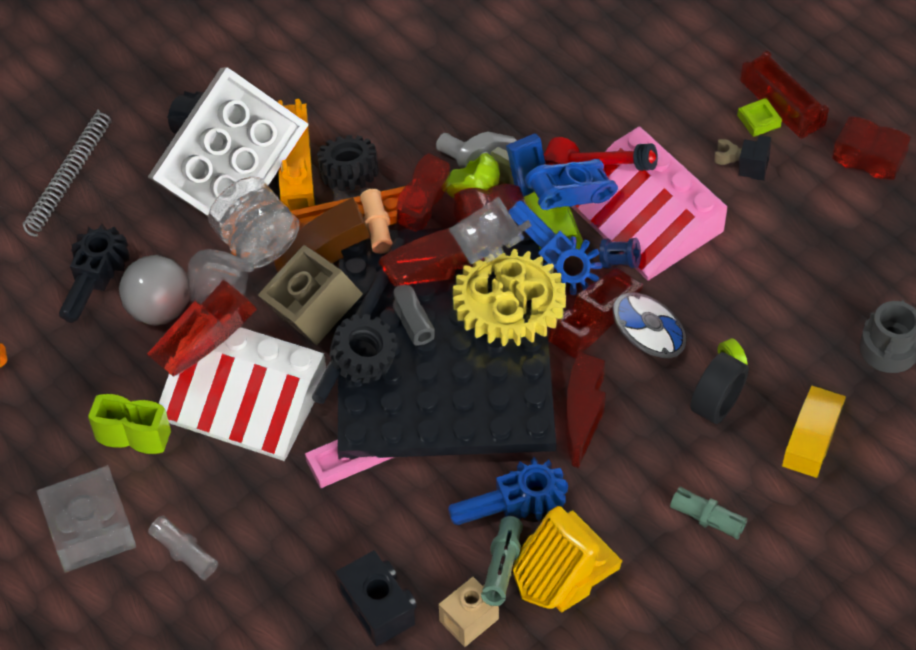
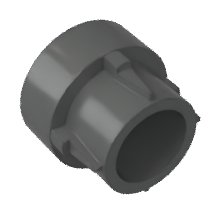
(890, 337)

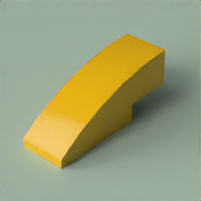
(813, 431)

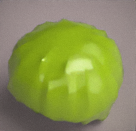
(479, 173)

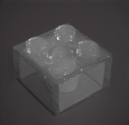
(86, 519)

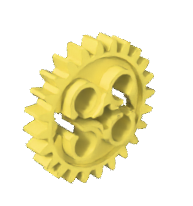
(502, 310)

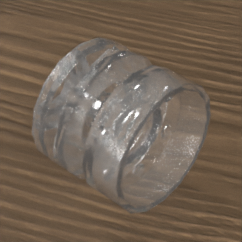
(253, 221)

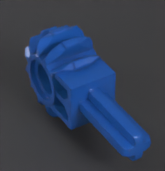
(557, 247)
(515, 496)

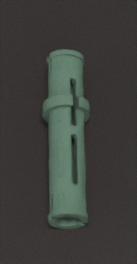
(496, 585)

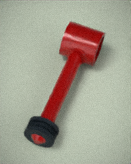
(563, 151)

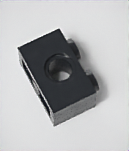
(382, 617)

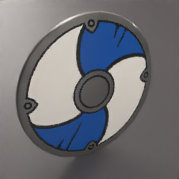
(649, 325)

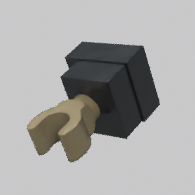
(752, 156)

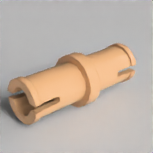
(376, 221)

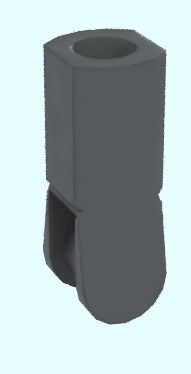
(412, 315)

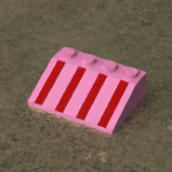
(659, 207)

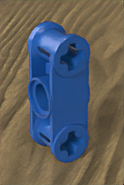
(571, 184)

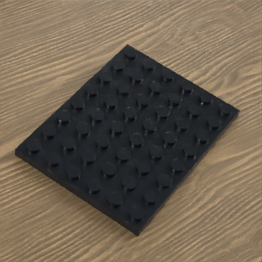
(450, 392)

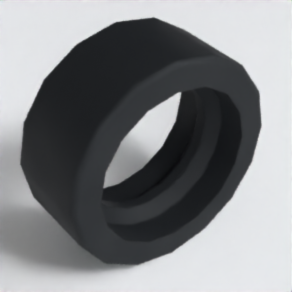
(719, 387)

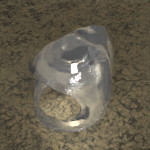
(210, 267)

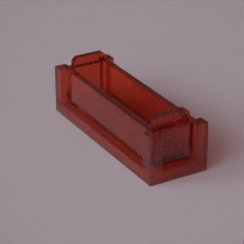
(789, 99)

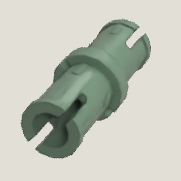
(708, 512)

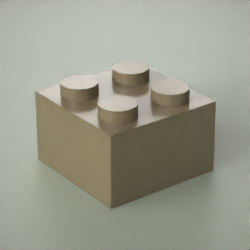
(310, 294)

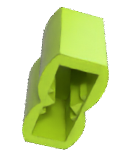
(126, 423)

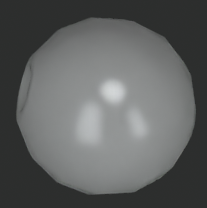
(154, 290)

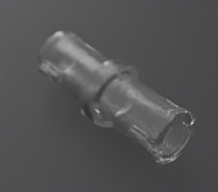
(183, 547)

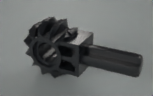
(93, 265)

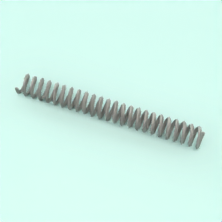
(68, 159)

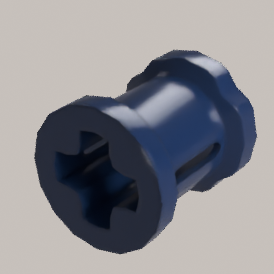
(631, 254)

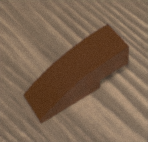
(329, 233)

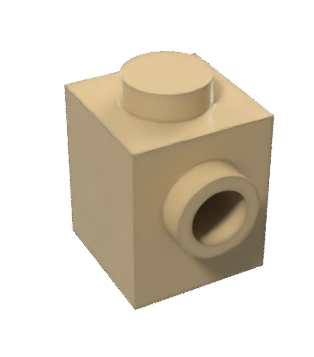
(466, 613)

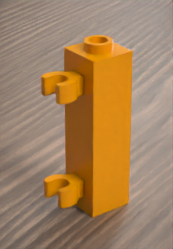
(296, 170)

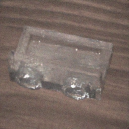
(487, 231)

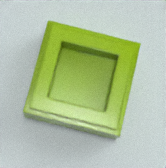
(759, 117)

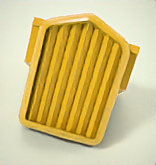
(562, 561)

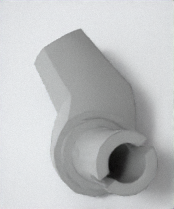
(471, 150)

